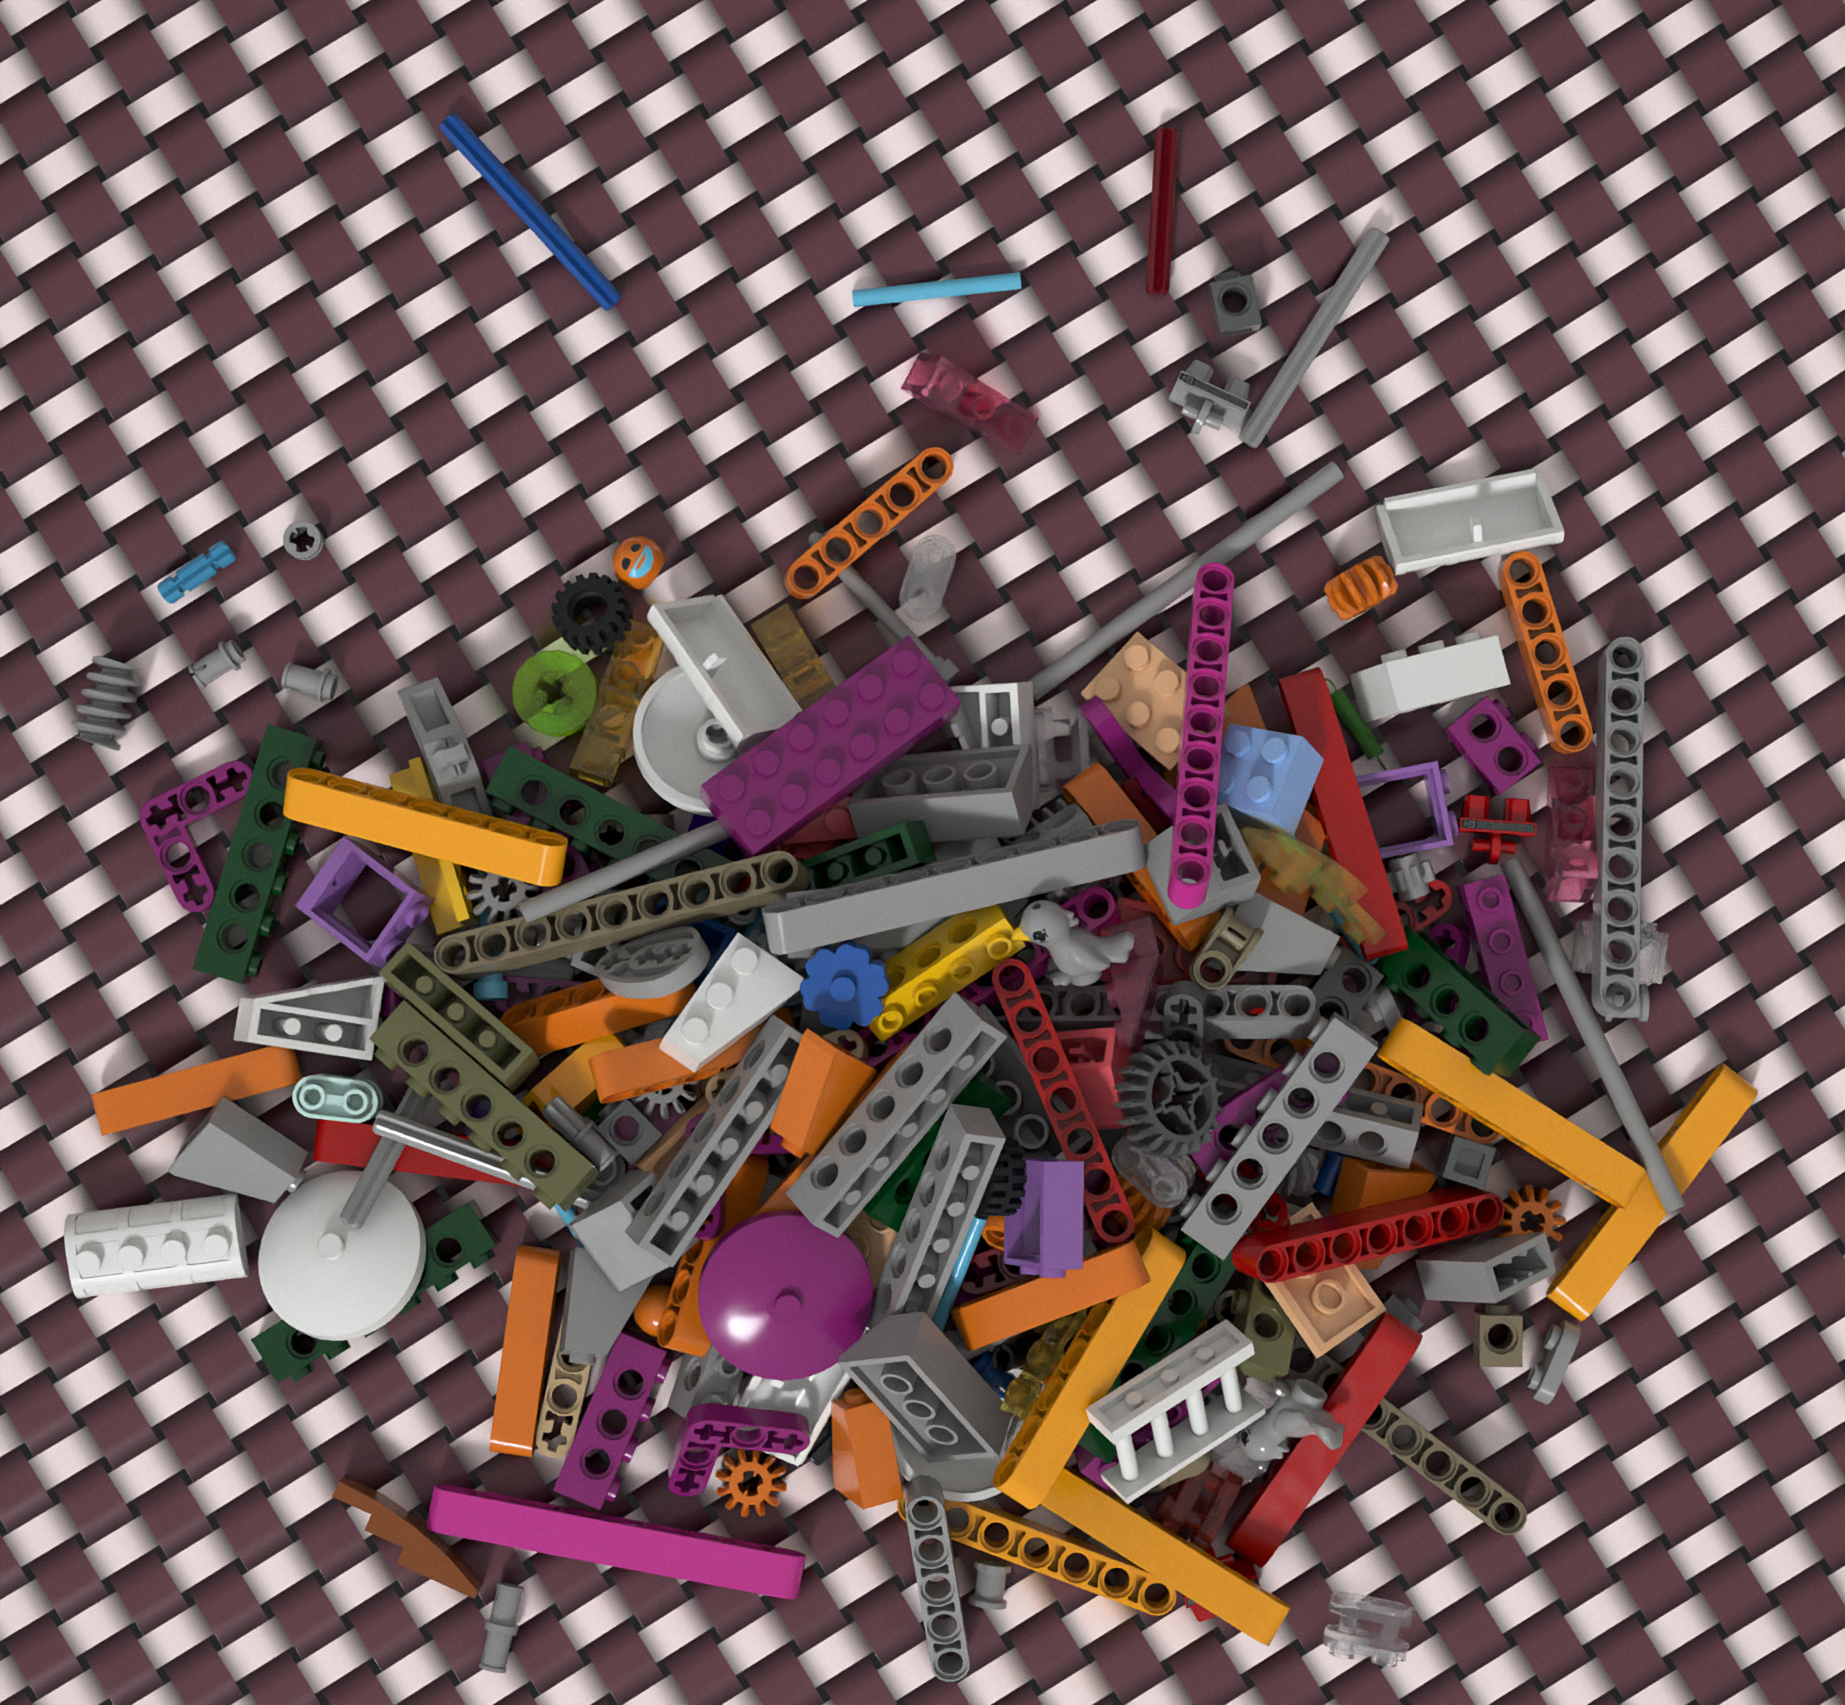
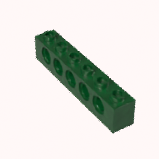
(520, 769)
(215, 952)
(466, 1224)
(1172, 1324)

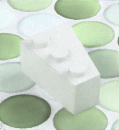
(1430, 677)
(997, 717)
(731, 1001)
(315, 1018)

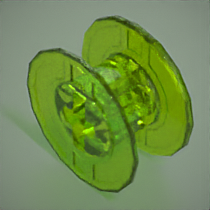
(534, 704)

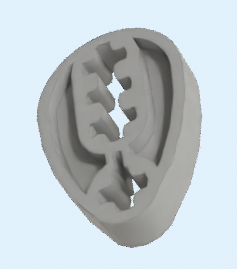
(654, 964)

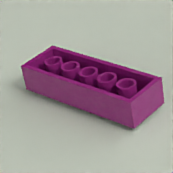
(830, 749)

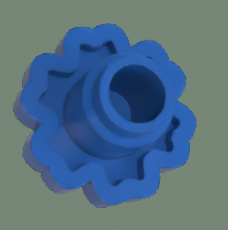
(845, 985)

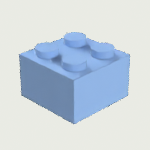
(1266, 777)

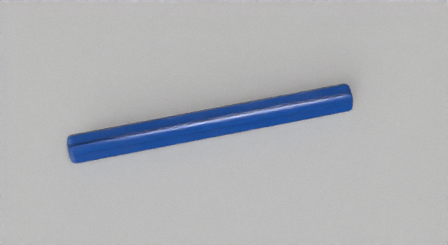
(530, 211)

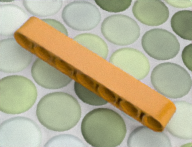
(425, 826)
(1512, 1113)
(1624, 1231)
(1085, 1376)
(1166, 1555)
(1052, 1561)

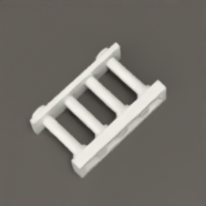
(1160, 1389)

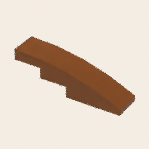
(422, 1549)

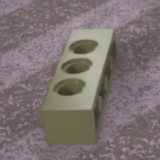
(459, 1017)
(1252, 1304)

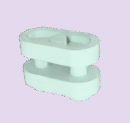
(338, 1098)

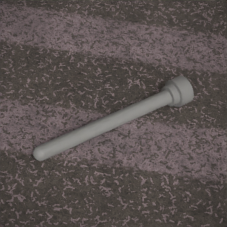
(883, 612)

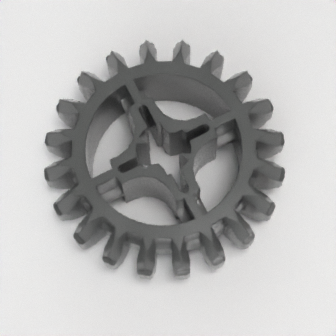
(1171, 1089)

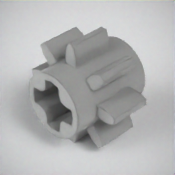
(1409, 876)

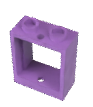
(1436, 787)
(335, 881)
(1048, 1227)

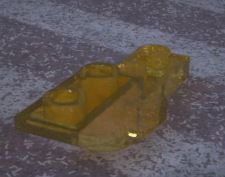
(620, 692)
(1301, 866)

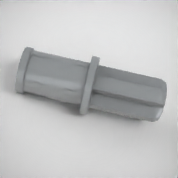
(579, 1132)

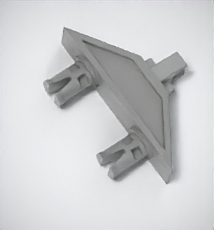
(444, 746)

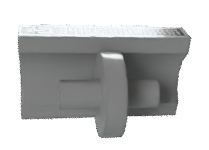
(1208, 402)

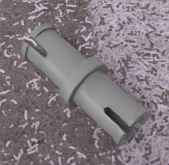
(501, 1627)

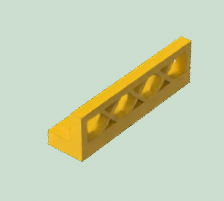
(439, 878)

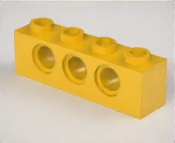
(944, 964)

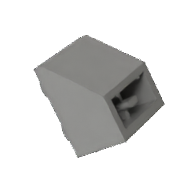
(1232, 875)
(603, 1229)

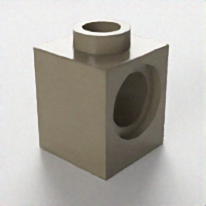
(1510, 1351)

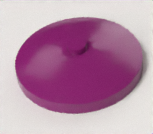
(784, 1296)

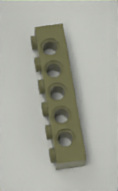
(408, 1029)

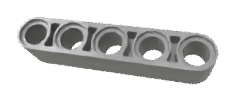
(940, 1596)

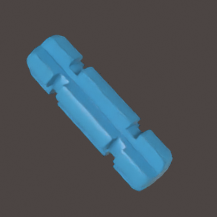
(196, 572)

